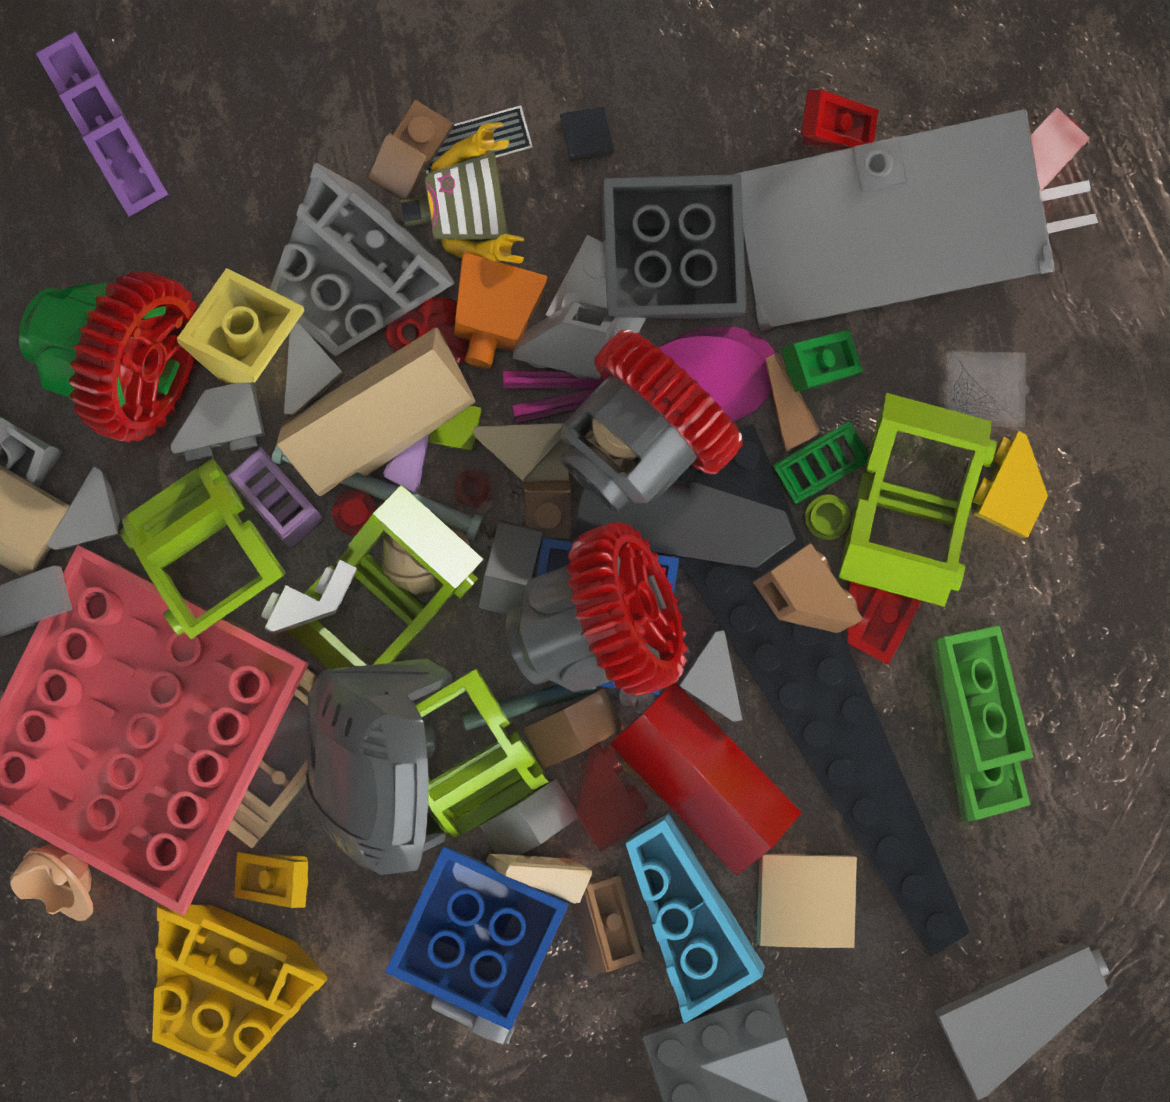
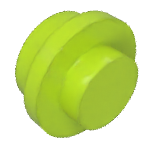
(827, 517)

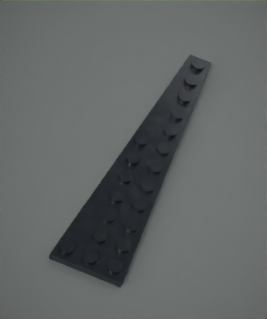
(826, 711)

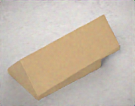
(376, 414)

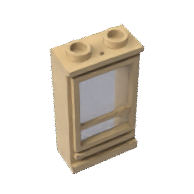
(279, 772)

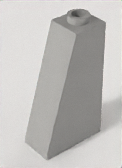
(1016, 1016)

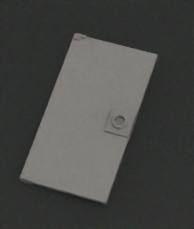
(895, 220)

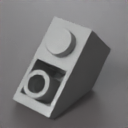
(568, 340)
(221, 418)

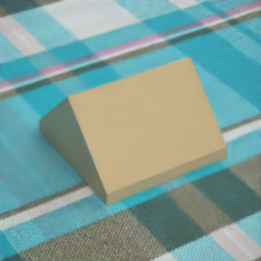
(26, 523)

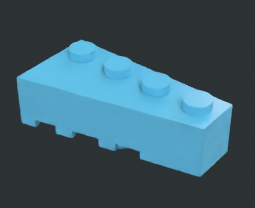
(696, 930)

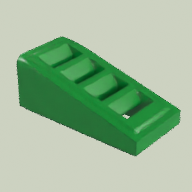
(789, 481)

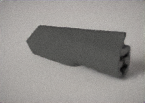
(697, 524)

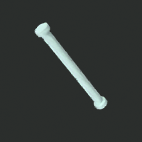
(383, 490)

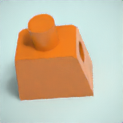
(494, 306)

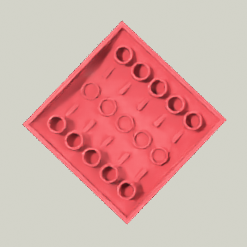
(135, 735)

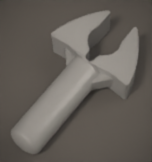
(478, 1024)

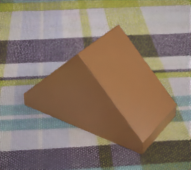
(573, 728)

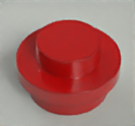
(353, 511)

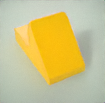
(272, 878)

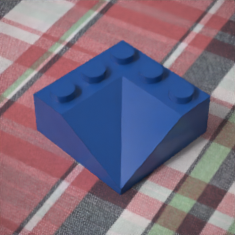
(477, 937)

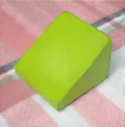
(458, 431)

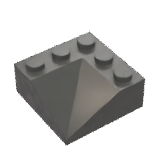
(673, 246)
(726, 1054)

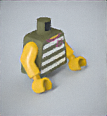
(466, 200)

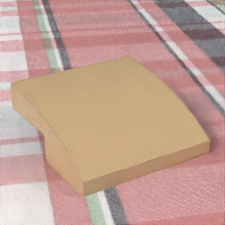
(806, 901)

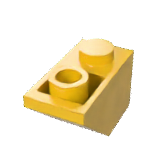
(1015, 489)

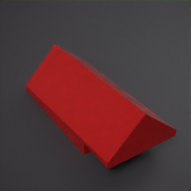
(706, 779)

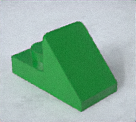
(821, 361)

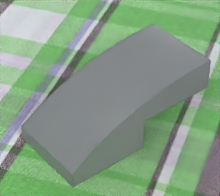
(33, 599)

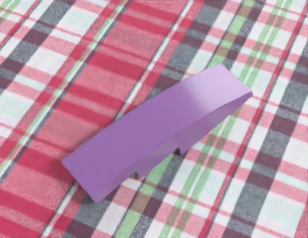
(101, 123)

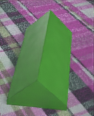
(982, 722)

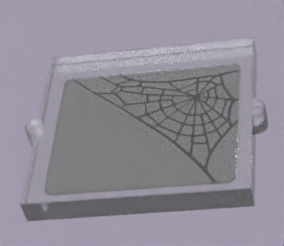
(987, 386)

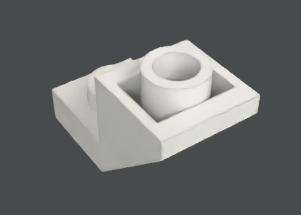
(296, 609)

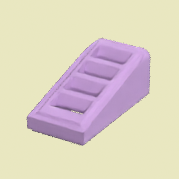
(408, 466)
(301, 524)

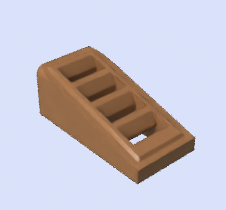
(792, 412)

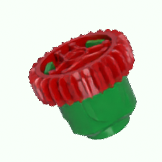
(113, 350)

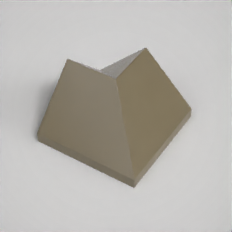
(527, 450)

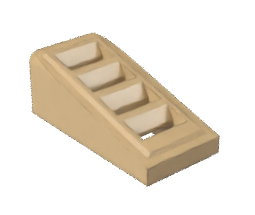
(553, 875)

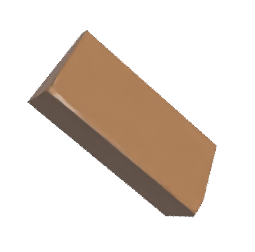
(606, 925)

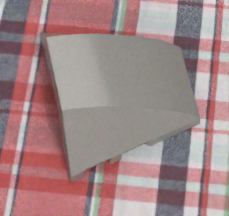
(353, 264)

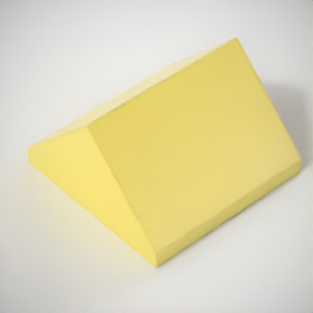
(239, 328)

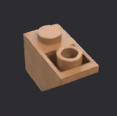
(807, 592)

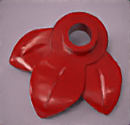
(431, 314)

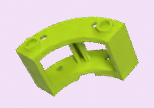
(181, 520)
(423, 538)
(892, 568)
(488, 779)

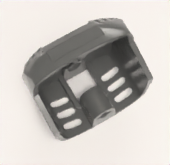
(373, 761)

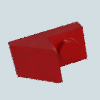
(837, 121)

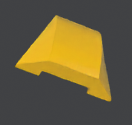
(225, 985)

